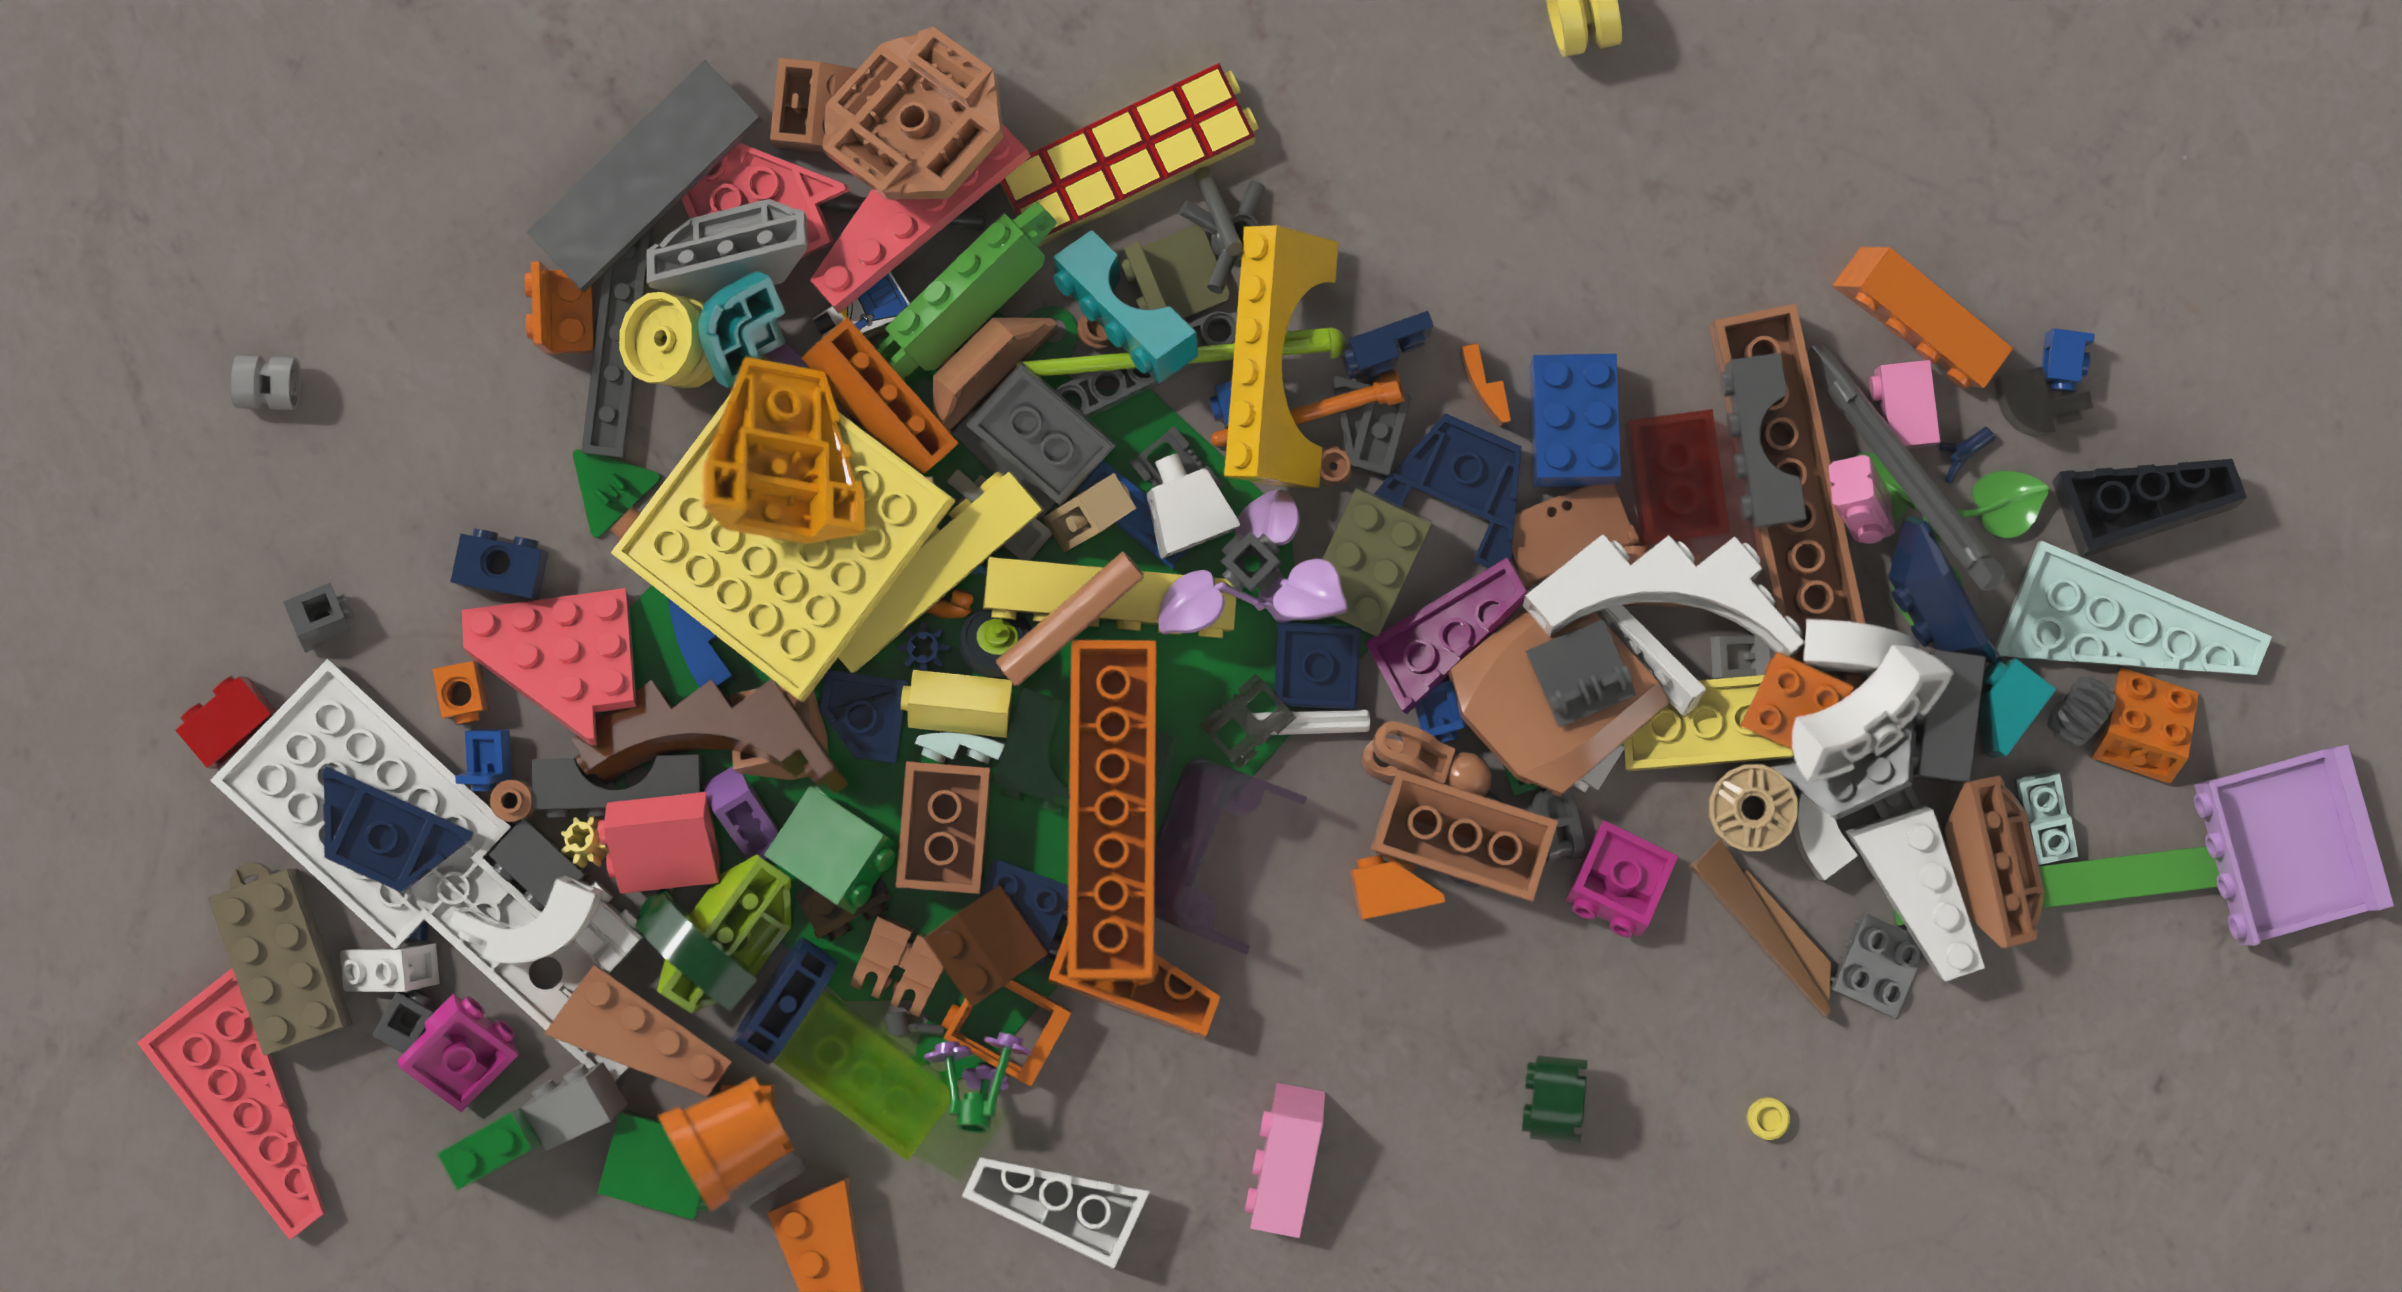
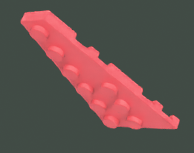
(891, 230)
(237, 1098)

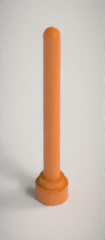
(1384, 390)

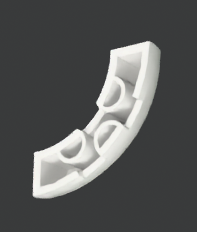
(1871, 715)

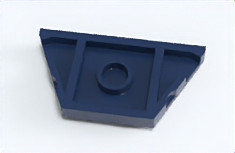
(384, 834)

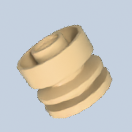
(1778, 808)

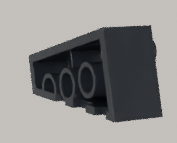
(2129, 504)

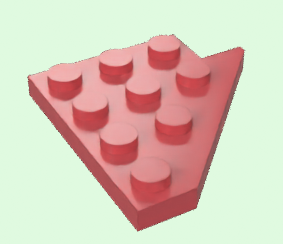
(754, 176)
(560, 653)

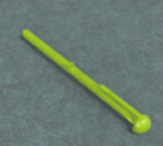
(1295, 342)

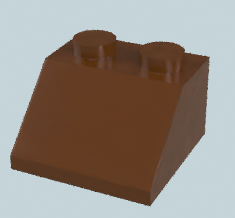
(986, 945)

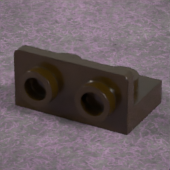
(833, 920)

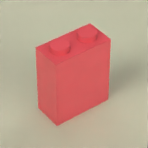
(661, 842)

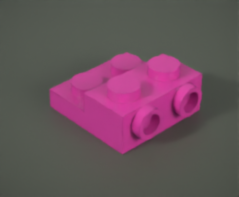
(1621, 880)
(460, 1051)

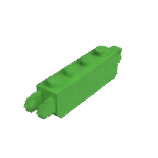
(967, 292)

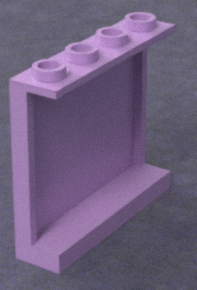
(2292, 845)

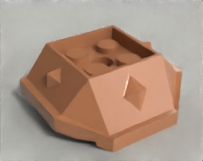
(907, 83)

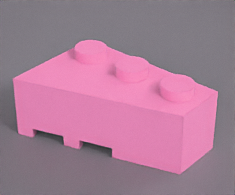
(1286, 1161)

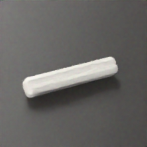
(1325, 722)

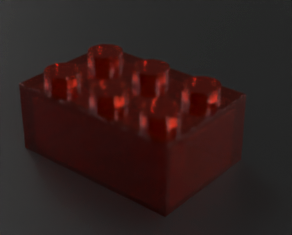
(1677, 477)

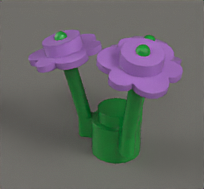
(976, 1109)

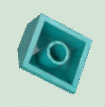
(2009, 704)

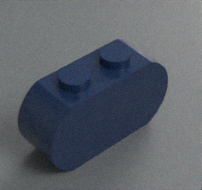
(785, 1000)

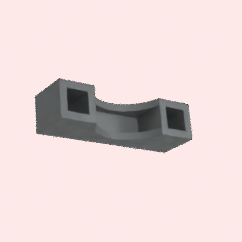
(1770, 494)
(565, 786)

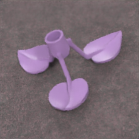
(1309, 593)

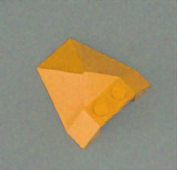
(782, 459)

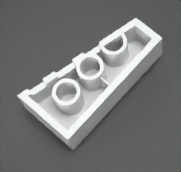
(1918, 880)

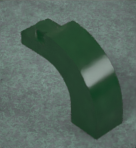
(693, 950)

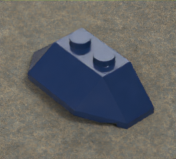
(1934, 595)

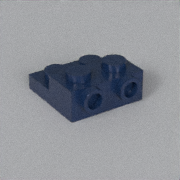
(1377, 350)

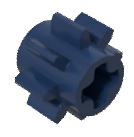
(912, 648)

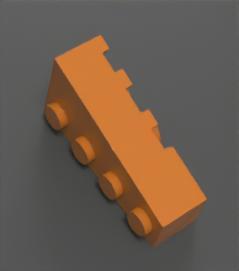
(821, 1239)

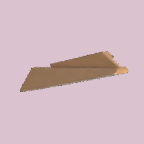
(1766, 924)

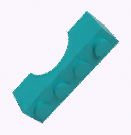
(1154, 338)

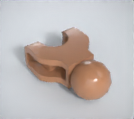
(1425, 757)

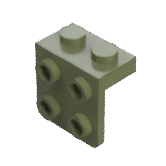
(1174, 272)

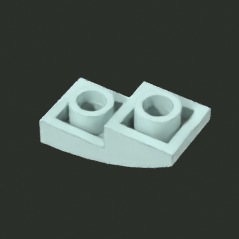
(948, 744)
(2047, 817)

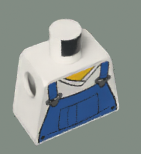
(869, 312)

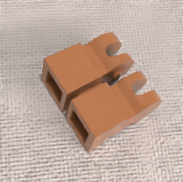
(891, 946)

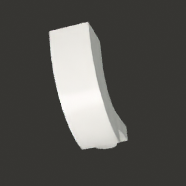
(1850, 645)
(1820, 839)
(559, 924)

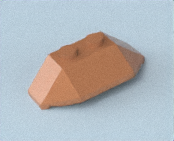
(984, 364)
(1995, 862)

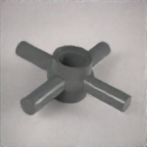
(1242, 219)

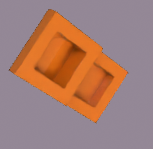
(1490, 395)

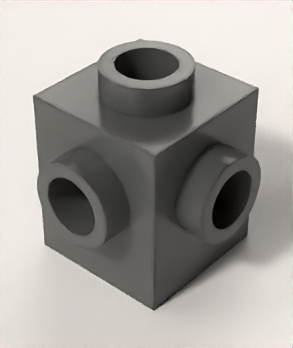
(1239, 550)

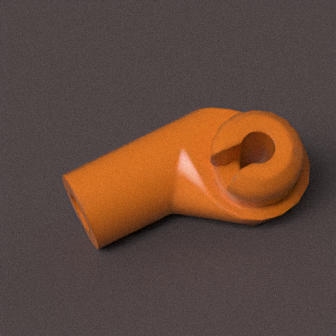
(955, 608)

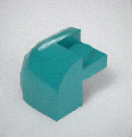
(740, 324)

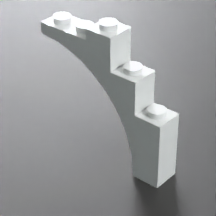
(1720, 584)

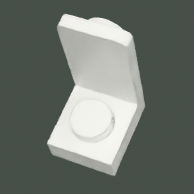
(390, 969)

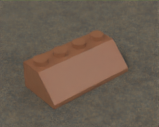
(1464, 835)

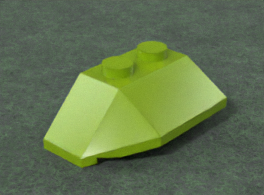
(743, 913)

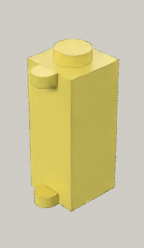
(958, 703)

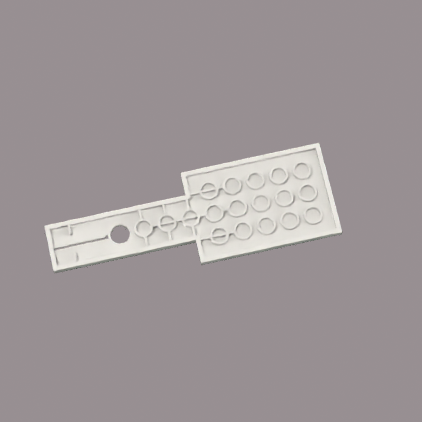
(282, 789)

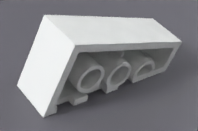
(1067, 1209)

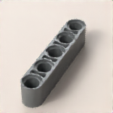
(1129, 383)

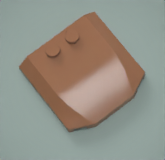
(1513, 719)

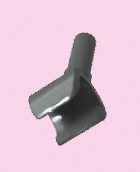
(898, 1025)

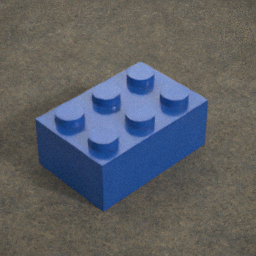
(1575, 420)

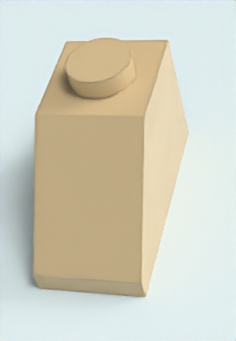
(1089, 512)

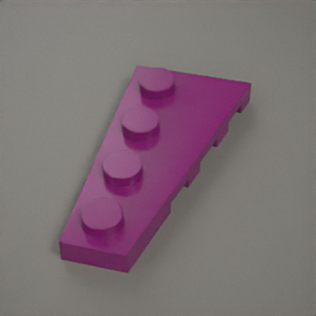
(1434, 639)

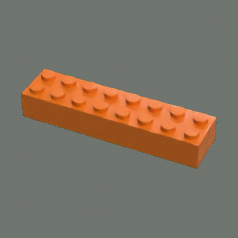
(1112, 810)

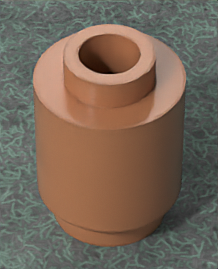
(499, 797)

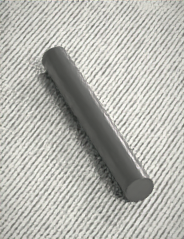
(1218, 211)

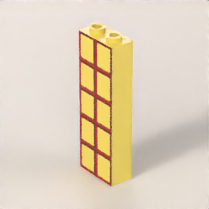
(1134, 151)

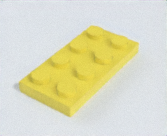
(1706, 734)

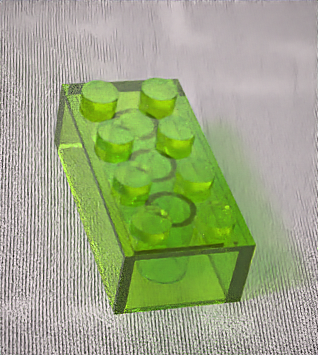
(866, 1075)

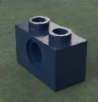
(474, 569)

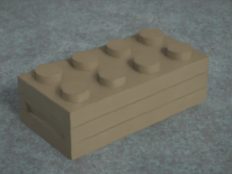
(279, 958)

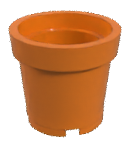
(727, 1139)

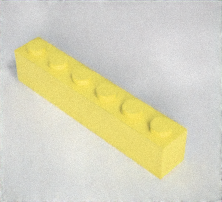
(944, 562)
(1044, 586)

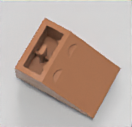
(801, 102)

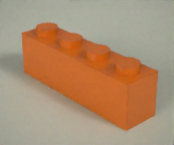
(879, 397)

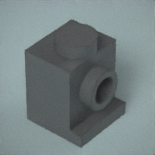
(309, 608)
(393, 1029)

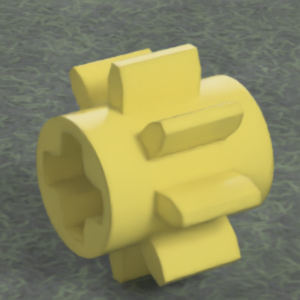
(584, 843)

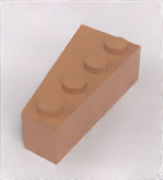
(628, 1030)

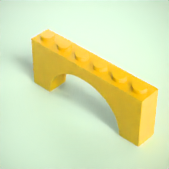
(1262, 435)

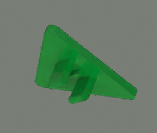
(610, 488)

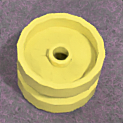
(1576, 18)
(663, 341)

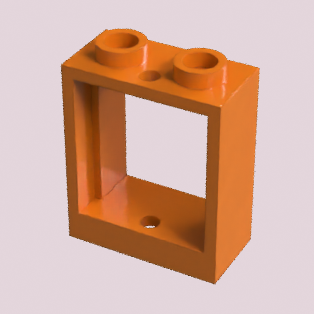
(1027, 1074)

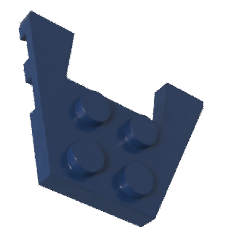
(1468, 471)

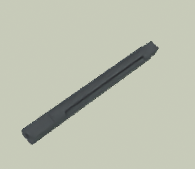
(1904, 468)

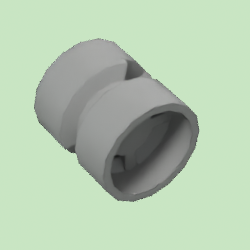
(251, 382)

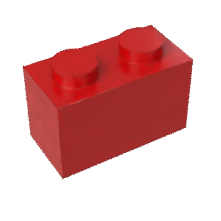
(225, 721)

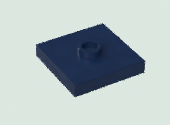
(1317, 665)

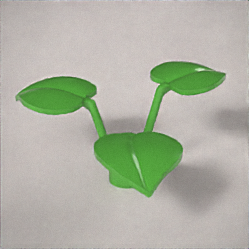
(2004, 498)

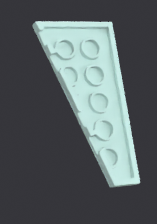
(2099, 616)

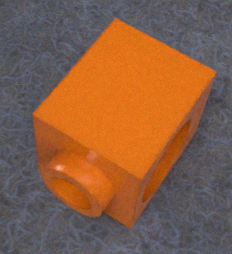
(448, 678)

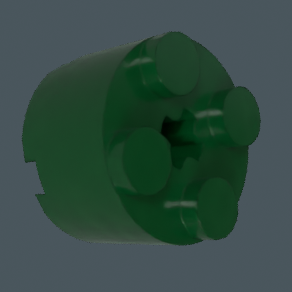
(1556, 1099)

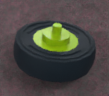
(987, 638)

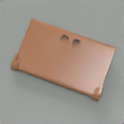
(1551, 535)

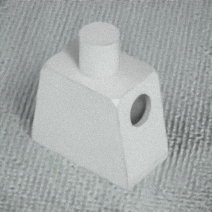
(1187, 508)

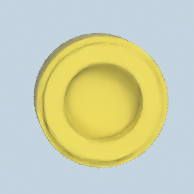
(1768, 1118)

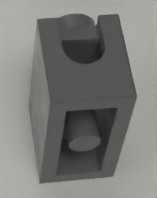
(533, 862)

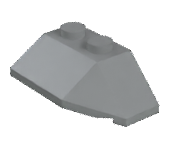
(727, 246)

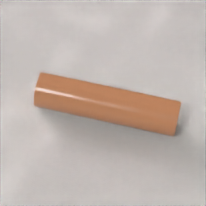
(1070, 618)

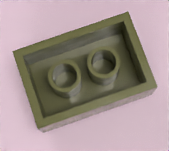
(1373, 556)

